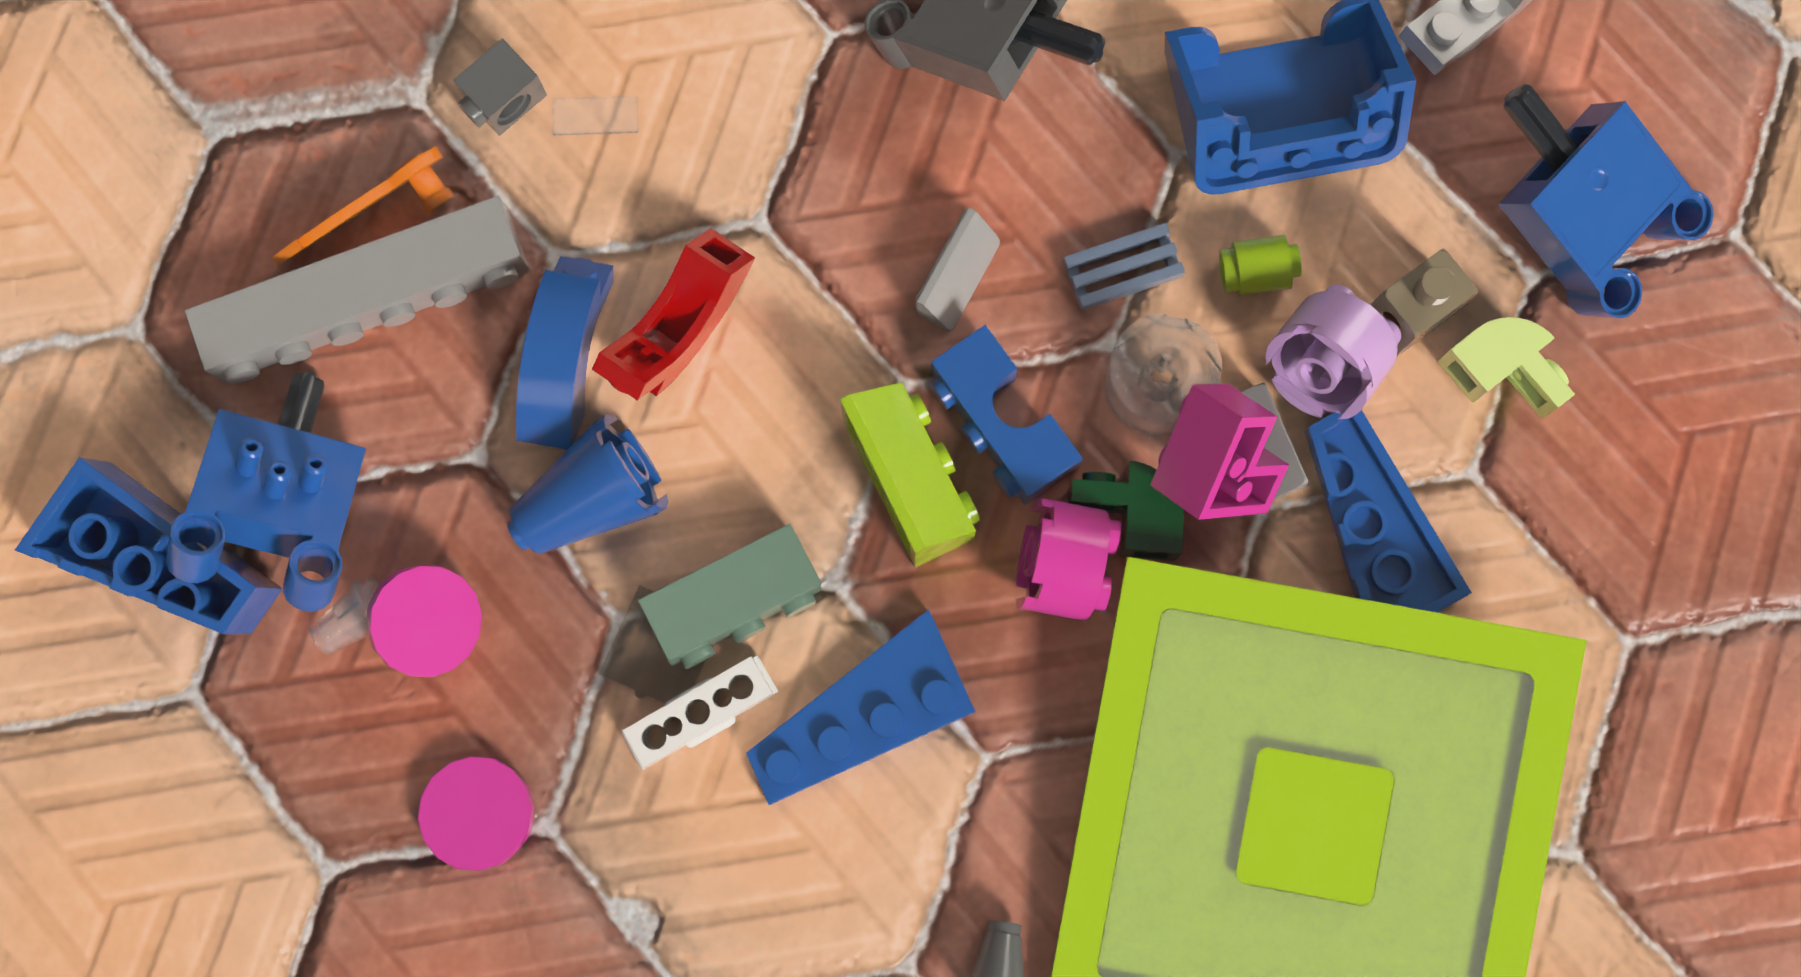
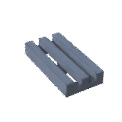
(1116, 247)

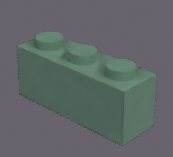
(732, 597)

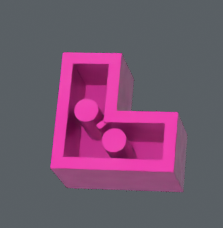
(1218, 455)

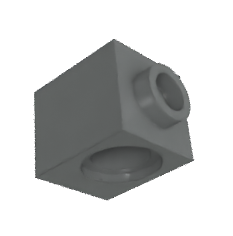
(498, 88)

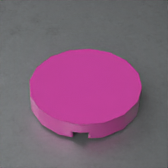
(424, 620)
(476, 813)

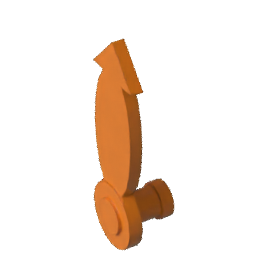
(416, 171)

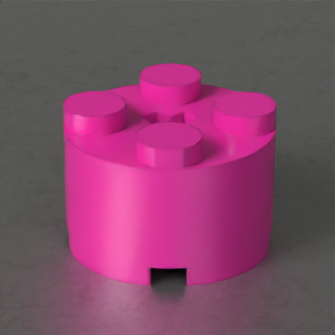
(1066, 560)

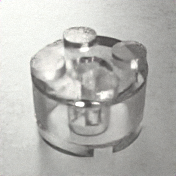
(1162, 345)

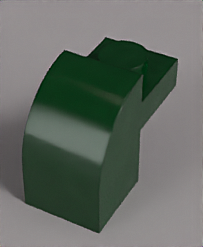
(1149, 519)

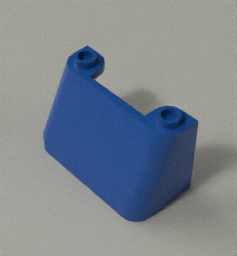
(1294, 103)

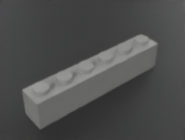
(357, 291)

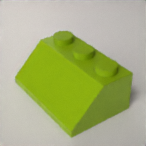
(909, 471)

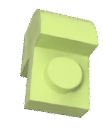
(1508, 351)

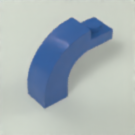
(557, 351)

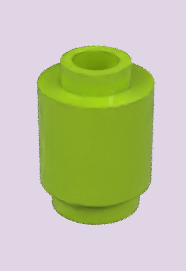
(1259, 265)

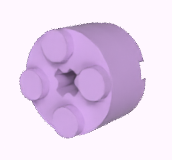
(1333, 353)

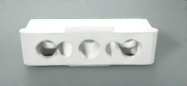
(718, 720)

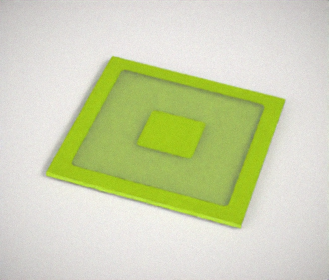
(1313, 786)

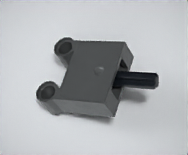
(977, 40)

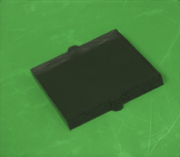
(640, 661)

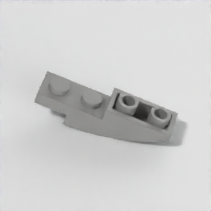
(1456, 28)

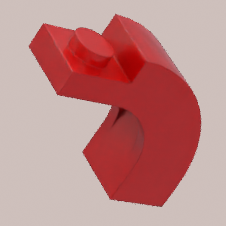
(679, 320)

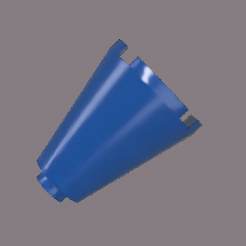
(588, 490)

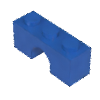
(1026, 457)

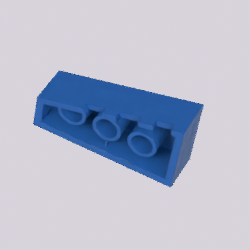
(119, 535)

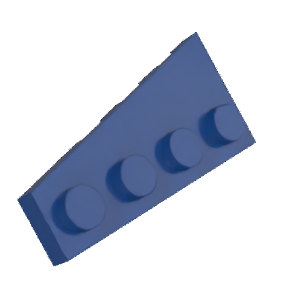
(1378, 522)
(873, 709)

